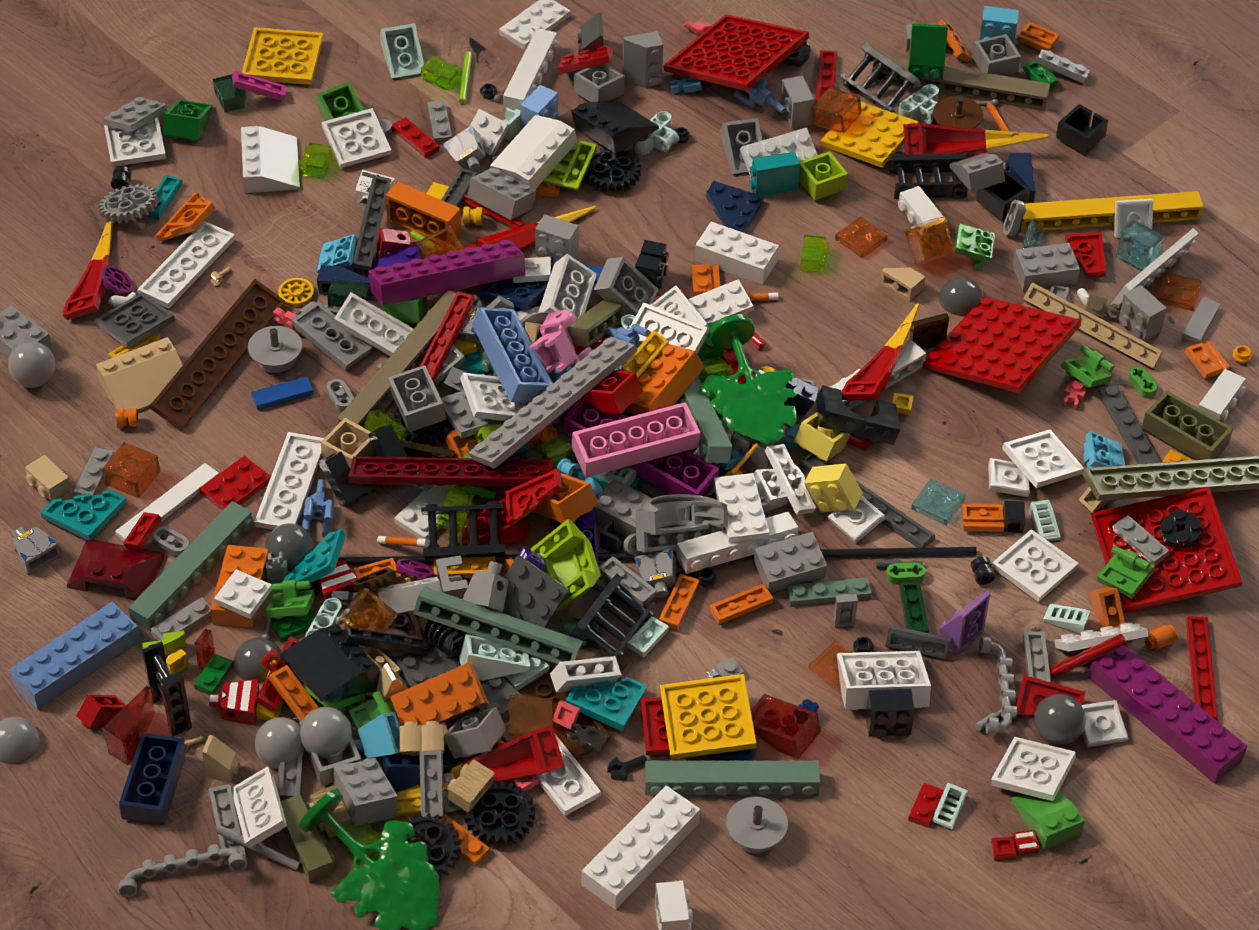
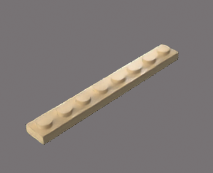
(1095, 326)

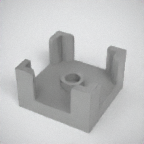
(450, 585)

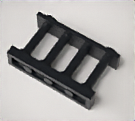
(883, 63)
(925, 164)
(474, 548)
(594, 615)
(167, 688)

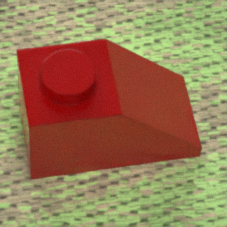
(99, 710)

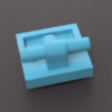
(339, 252)
(1102, 451)

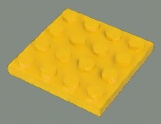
(283, 55)
(871, 136)
(707, 716)

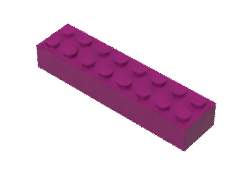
(446, 272)
(675, 474)
(1168, 713)

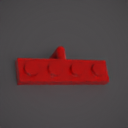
(268, 695)

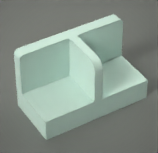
(513, 119)

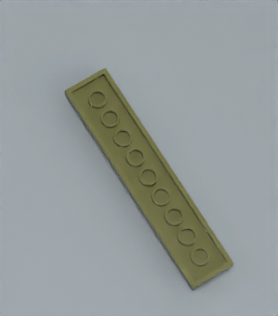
(1173, 478)

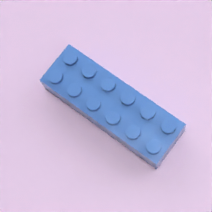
(510, 354)
(74, 655)

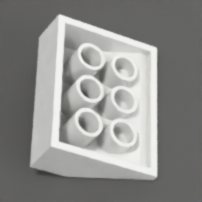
(536, 150)
(269, 160)
(882, 671)

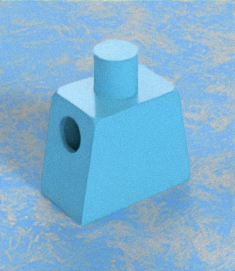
(379, 736)

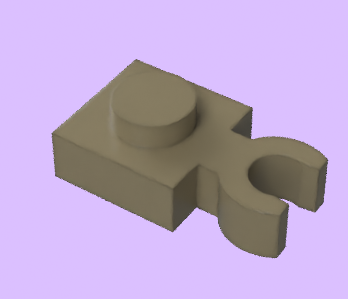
(1098, 306)

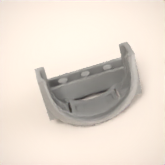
(674, 510)

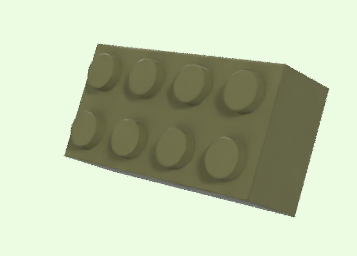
(1187, 427)

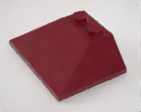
(116, 567)

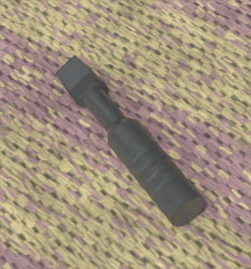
(885, 563)

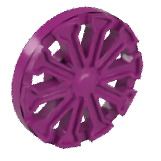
(116, 280)
(414, 568)

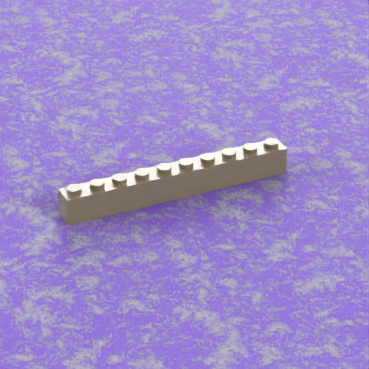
(981, 86)
(408, 356)

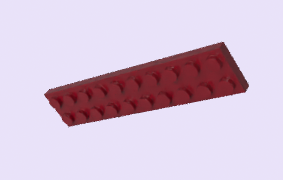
(445, 471)

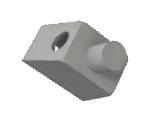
(488, 588)

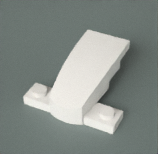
(782, 483)

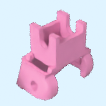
(556, 345)

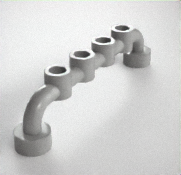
(1004, 680)
(149, 868)

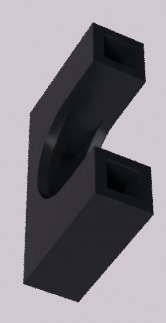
(834, 415)
(337, 469)

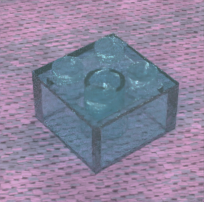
(1139, 245)

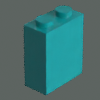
(774, 174)

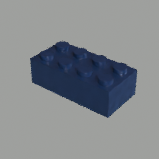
(152, 778)

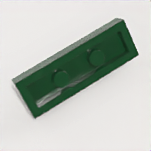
(913, 606)

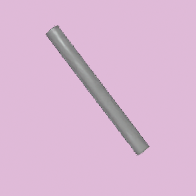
(270, 853)

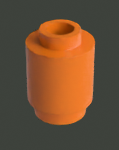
(1161, 637)

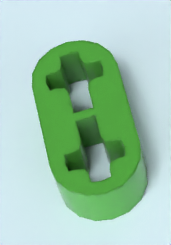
(1140, 383)
(905, 572)

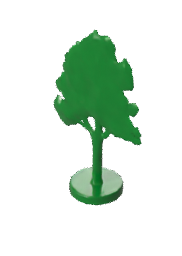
(758, 405)
(396, 885)

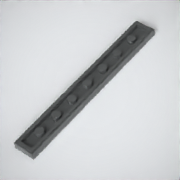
(894, 518)

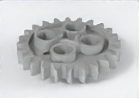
(128, 203)

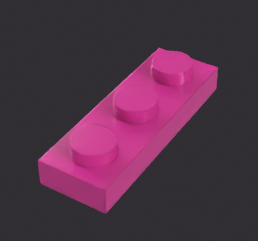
(258, 86)

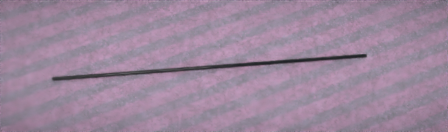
(866, 552)

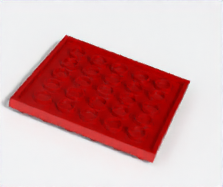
(736, 52)
(1001, 344)
(1186, 571)

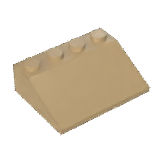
(139, 375)

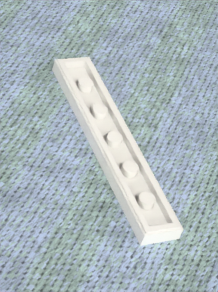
(173, 499)

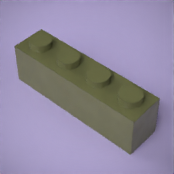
(593, 323)
(308, 846)

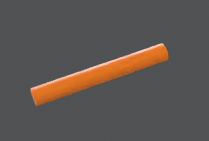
(997, 117)

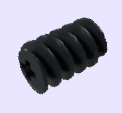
(444, 637)

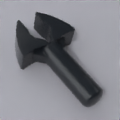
(623, 767)

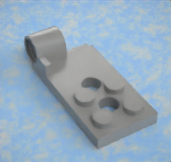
(315, 323)

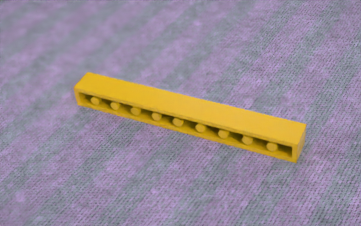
(1101, 211)

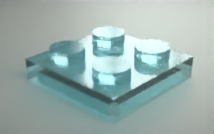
(938, 501)

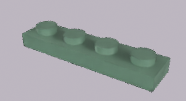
(827, 591)

